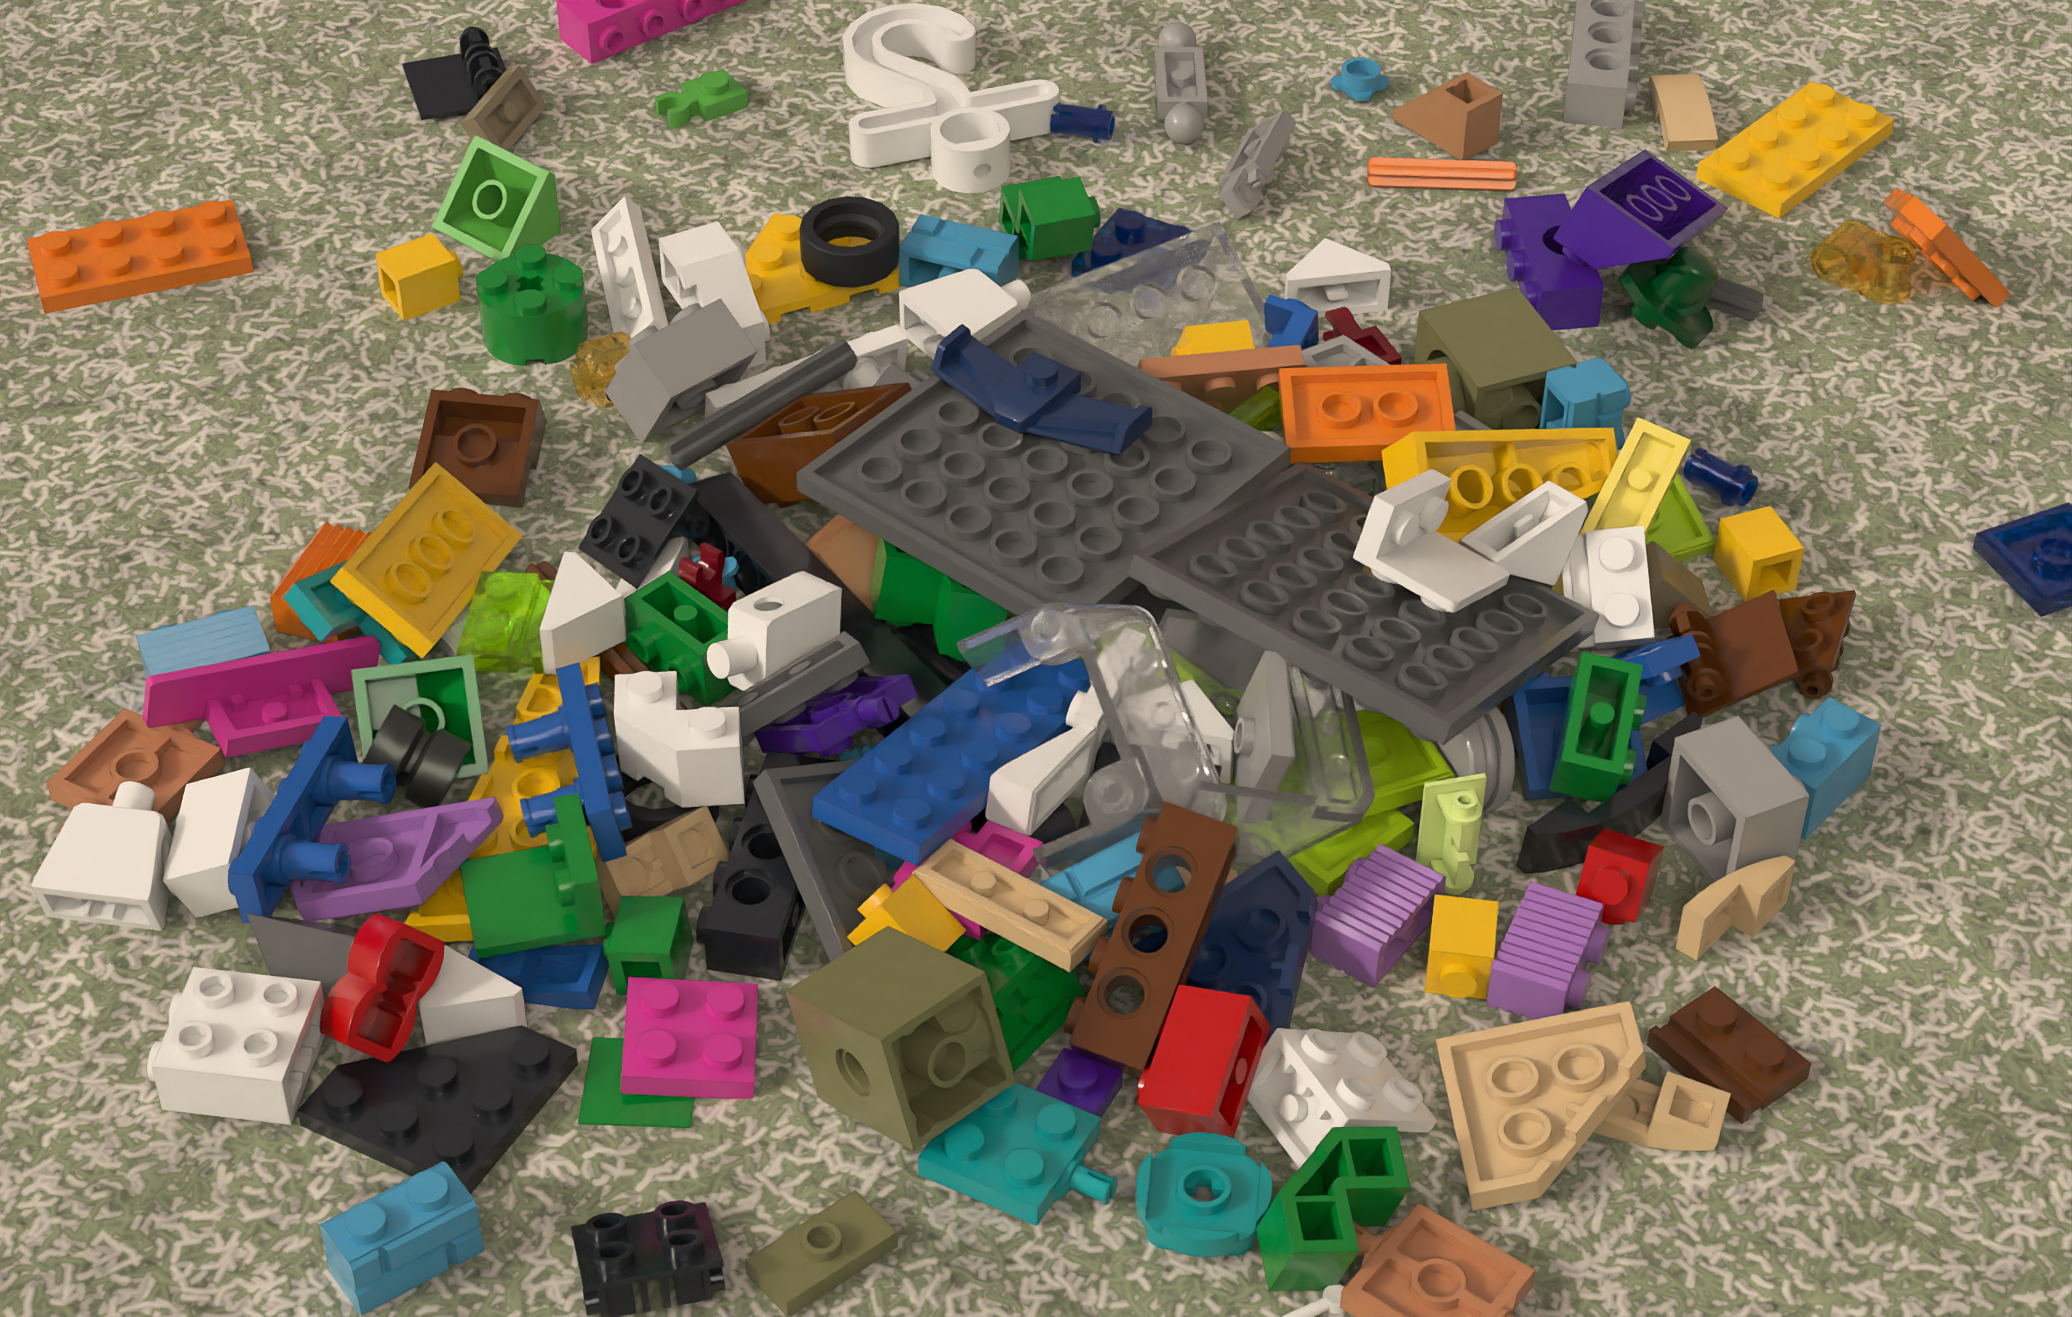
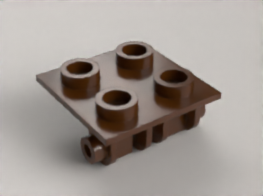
(1816, 634)
(1739, 652)

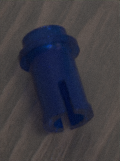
(1083, 121)
(1731, 482)

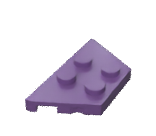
(397, 858)

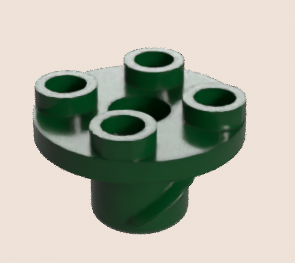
(1673, 294)

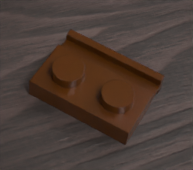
(1730, 1051)

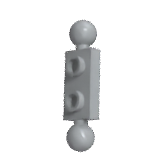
(1180, 83)

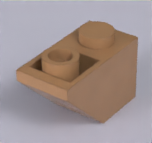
(1456, 116)

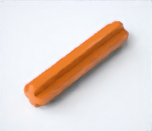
(1441, 174)

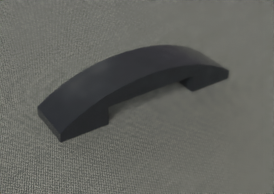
(1564, 833)

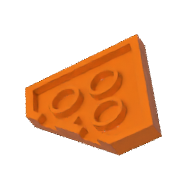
(1943, 248)

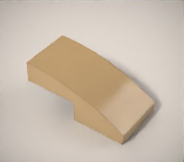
(1683, 111)
(664, 859)
(1740, 900)
(1668, 1117)

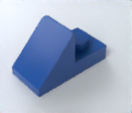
(1660, 672)

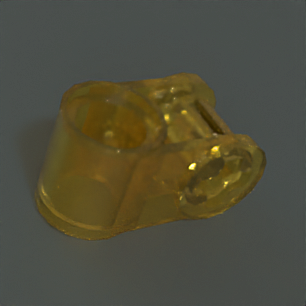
(1863, 259)

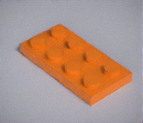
(139, 255)

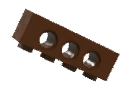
(1173, 839)

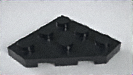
(442, 1101)

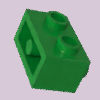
(672, 630)
(1597, 728)

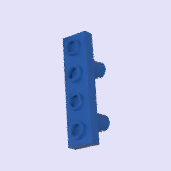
(584, 730)
(285, 836)

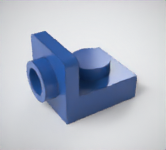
(1290, 322)

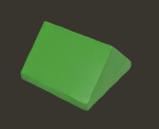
(499, 202)

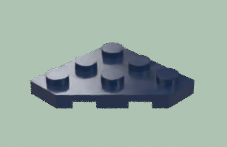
(1256, 939)

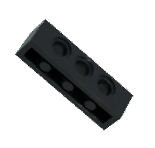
(754, 893)

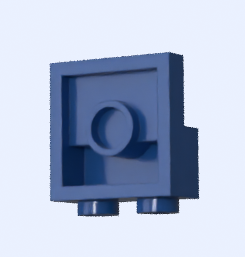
(1535, 725)

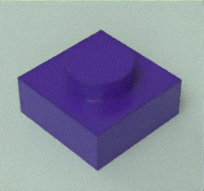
(1082, 1082)

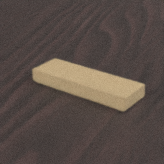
(1011, 905)

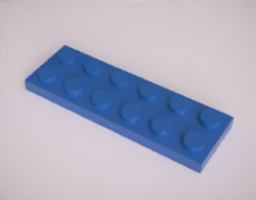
(939, 763)

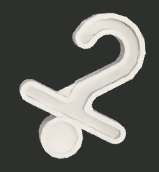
(931, 108)

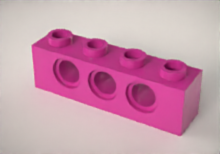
(612, 26)

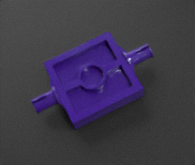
(834, 717)

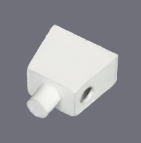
(965, 298)
(776, 628)
(109, 863)

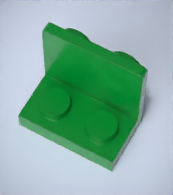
(538, 892)
(1026, 989)

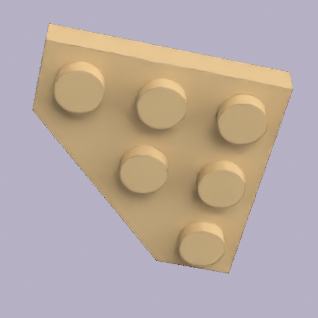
(1535, 1095)

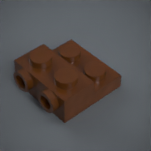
(482, 442)

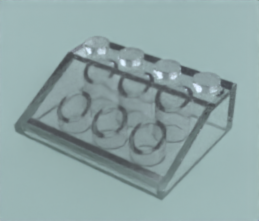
(1148, 298)

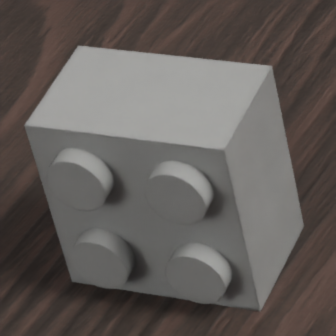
(674, 367)
(1731, 800)

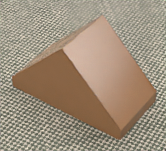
(848, 554)

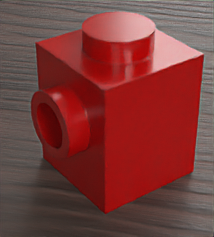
(1620, 875)

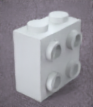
(238, 1045)

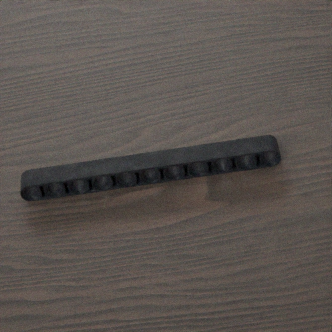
(771, 552)

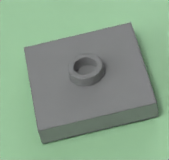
(1264, 726)

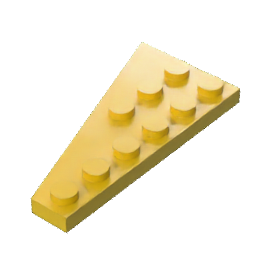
(446, 910)

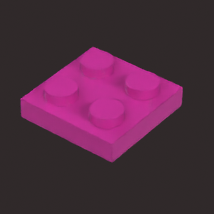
(689, 1038)

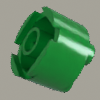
(532, 307)

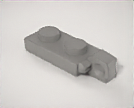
(1254, 162)

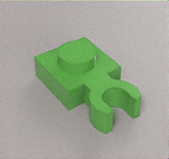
(707, 96)

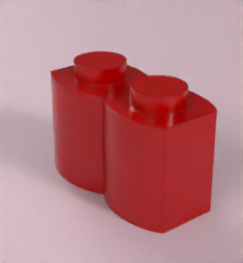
(378, 996)

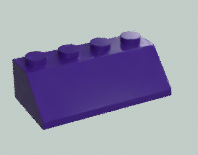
(1636, 215)

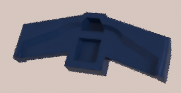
(1036, 396)

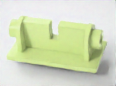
(1451, 829)

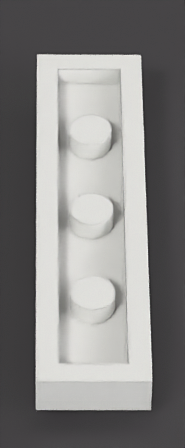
(628, 270)

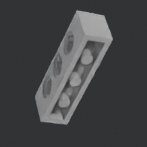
(1603, 62)

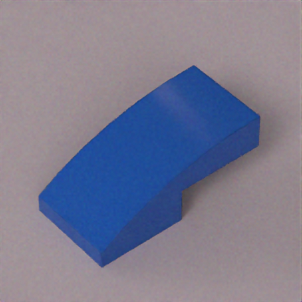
(553, 974)

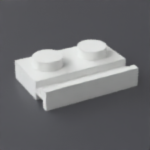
(1612, 578)

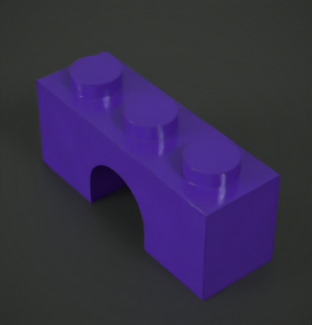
(1552, 283)

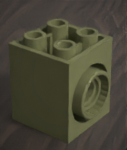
(1493, 355)
(901, 1037)

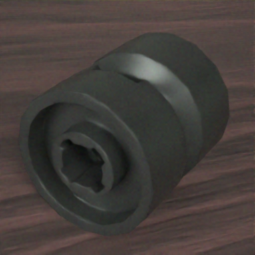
(421, 760)

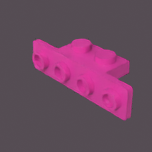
(260, 698)

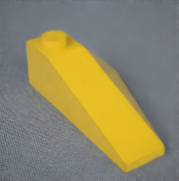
(1501, 467)

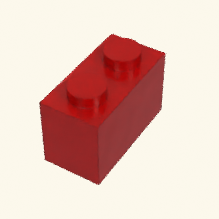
(1203, 1062)

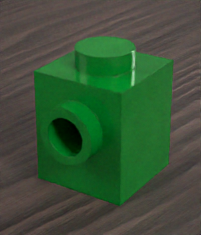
(648, 940)

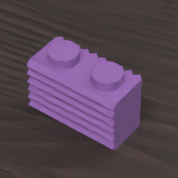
(1375, 914)
(1547, 954)

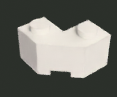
(709, 266)
(684, 751)

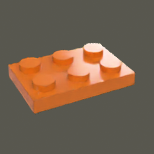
(1360, 409)

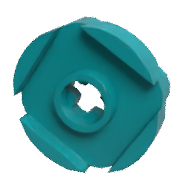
(1194, 1226)

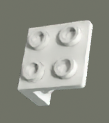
(1406, 550)
(1329, 1081)

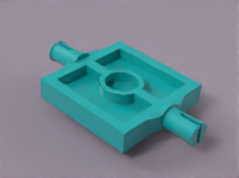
(1019, 1154)

